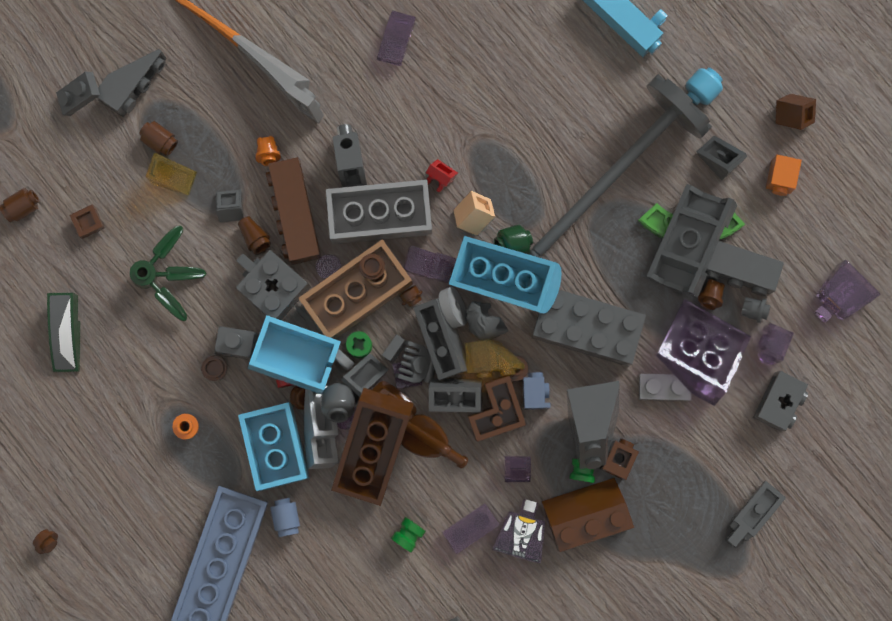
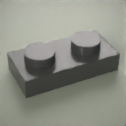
(78, 93)

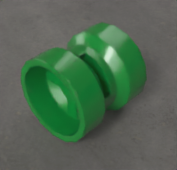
(408, 534)

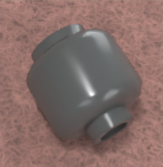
(338, 402)

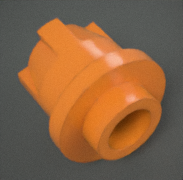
(267, 151)
(178, 426)

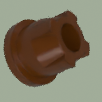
(711, 295)

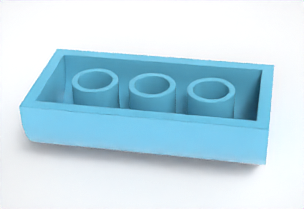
(506, 275)

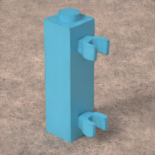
(631, 23)

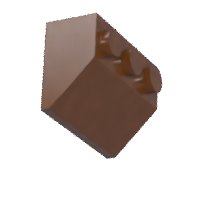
(587, 514)

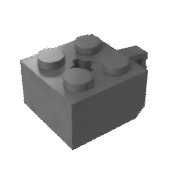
(263, 273)

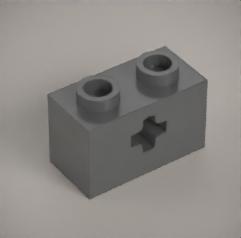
(455, 395)
(769, 408)

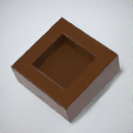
(87, 221)

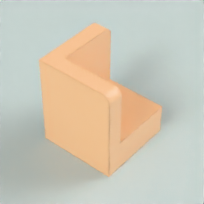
(474, 213)

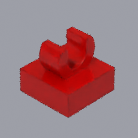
(441, 173)

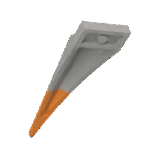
(288, 80)

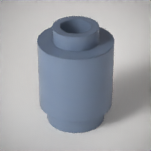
(285, 517)

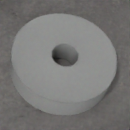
(452, 307)

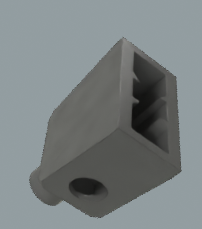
(349, 157)
(235, 343)

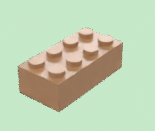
(349, 297)

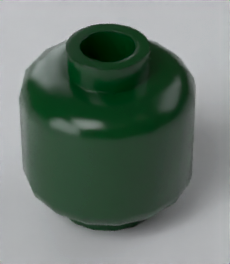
(514, 238)

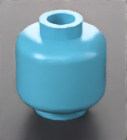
(704, 86)

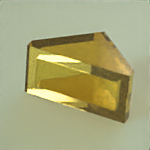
(170, 174)

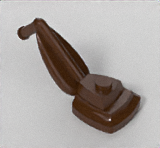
(423, 434)

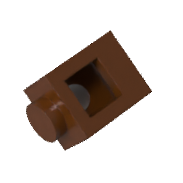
(622, 469)

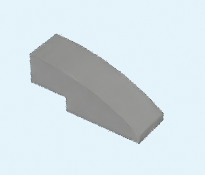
(318, 434)

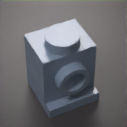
(535, 392)

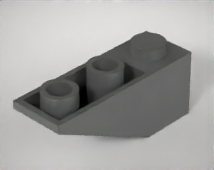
(125, 84)

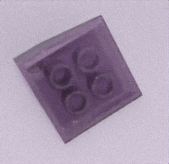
(703, 351)

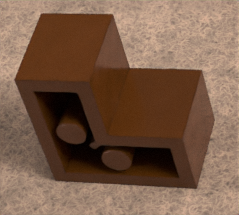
(502, 415)

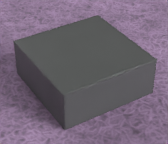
(394, 349)

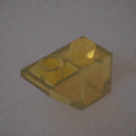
(490, 357)

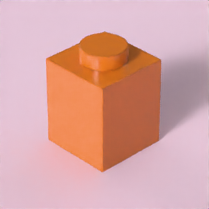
(783, 175)

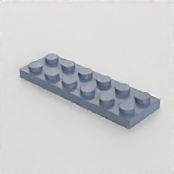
(220, 557)

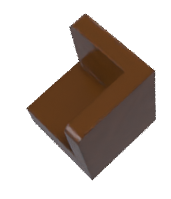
(795, 111)

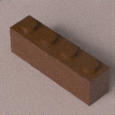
(294, 211)

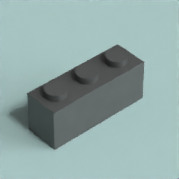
(744, 269)
(441, 340)

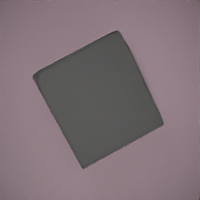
(229, 205)

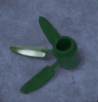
(171, 274)

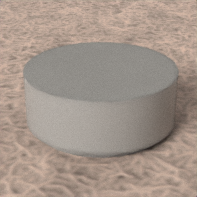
(343, 360)

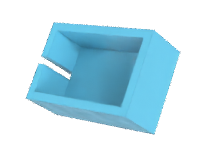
(294, 354)

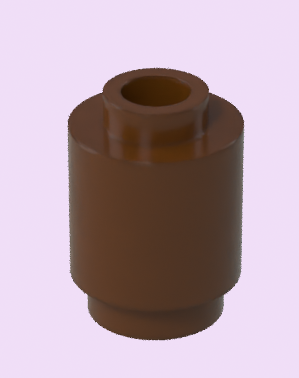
(158, 138)
(19, 205)

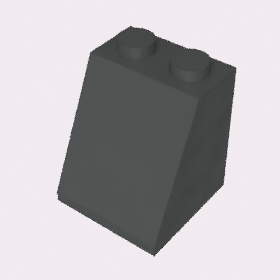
(592, 421)

